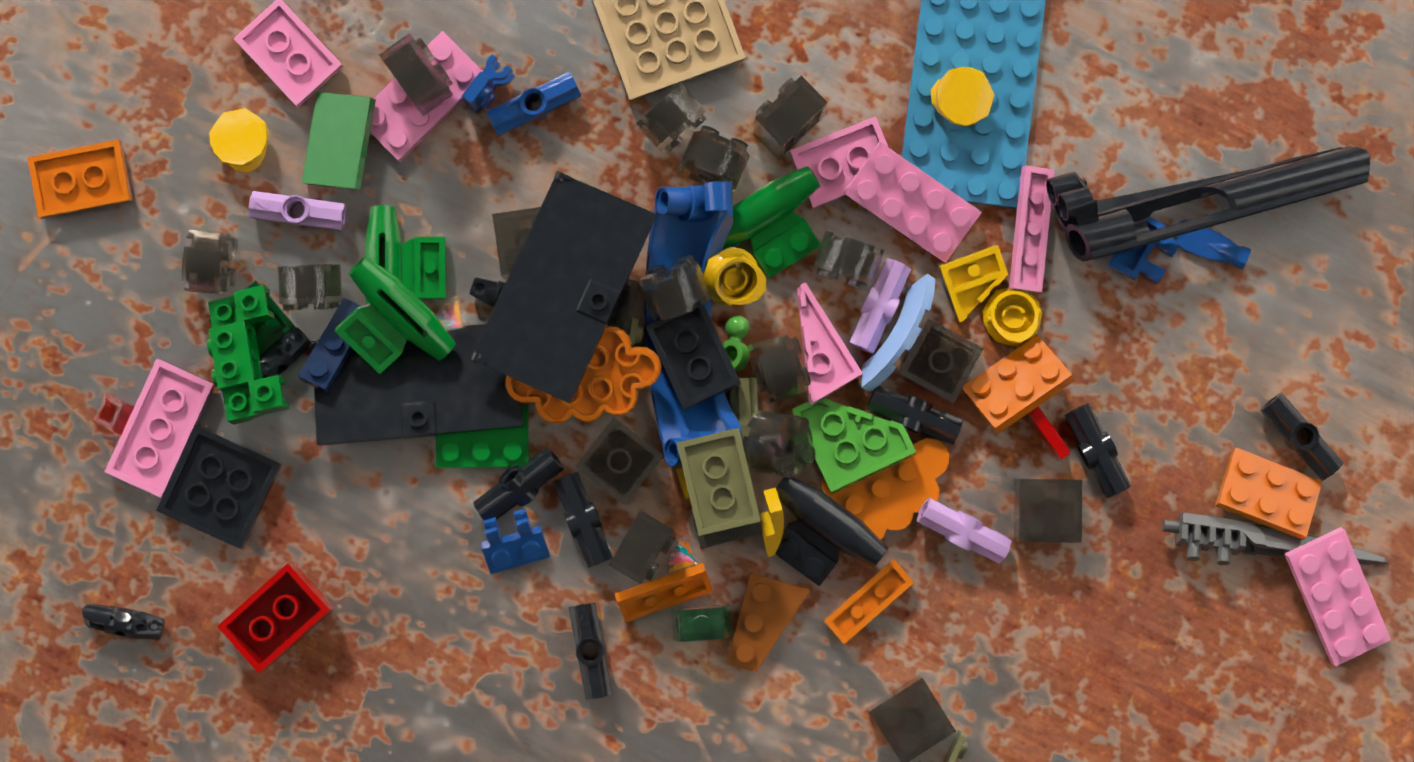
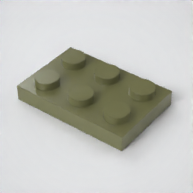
(718, 482)

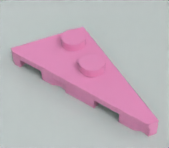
(824, 352)

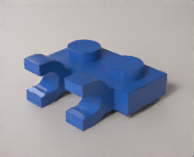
(480, 92)
(1135, 260)
(516, 548)

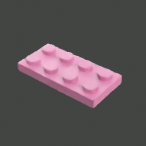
(396, 118)
(912, 202)
(159, 427)
(1337, 596)

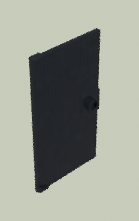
(563, 287)
(415, 396)

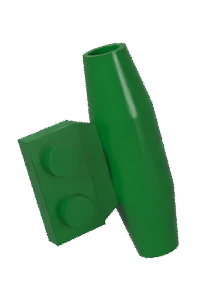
(768, 218)
(416, 263)
(391, 318)

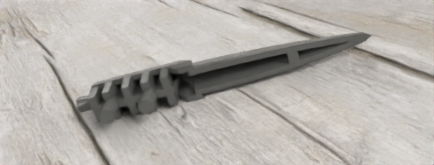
(1238, 537)

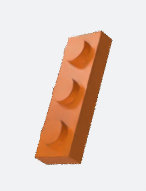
(664, 592)
(868, 601)

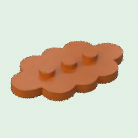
(607, 385)
(897, 492)

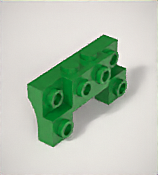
(237, 356)

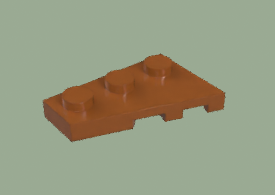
(762, 619)

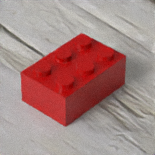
(276, 617)

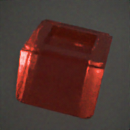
(113, 414)

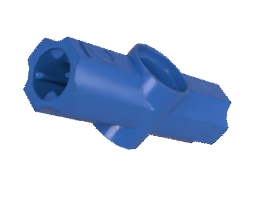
(553, 95)

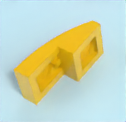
(772, 522)

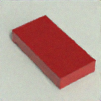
(1048, 433)

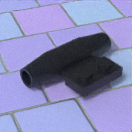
(822, 531)

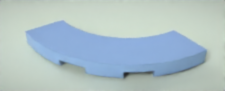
(903, 336)

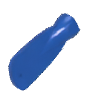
(1214, 247)

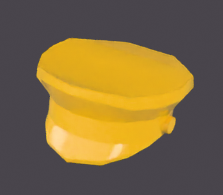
(963, 96)
(240, 139)
(734, 277)
(1012, 316)

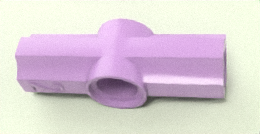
(278, 209)
(880, 305)
(964, 530)

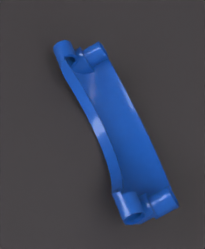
(695, 224)

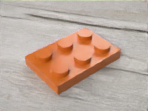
(79, 179)
(1017, 384)
(1269, 493)

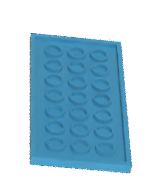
(1004, 43)

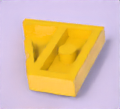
(972, 279)

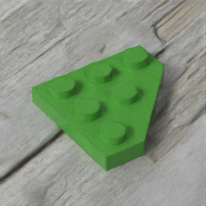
(853, 442)

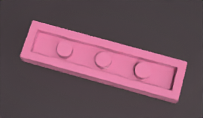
(1031, 230)

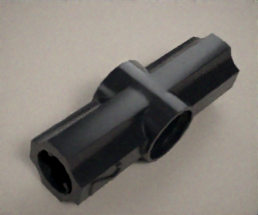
(915, 414)
(1097, 450)
(1315, 451)
(518, 485)
(583, 519)
(593, 671)

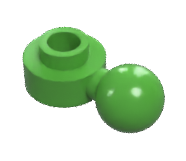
(737, 328)

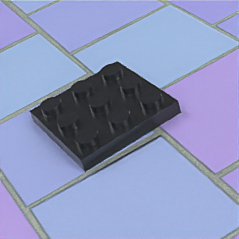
(219, 487)

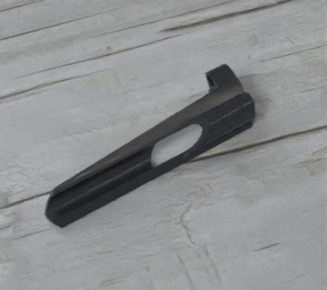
(1120, 222)

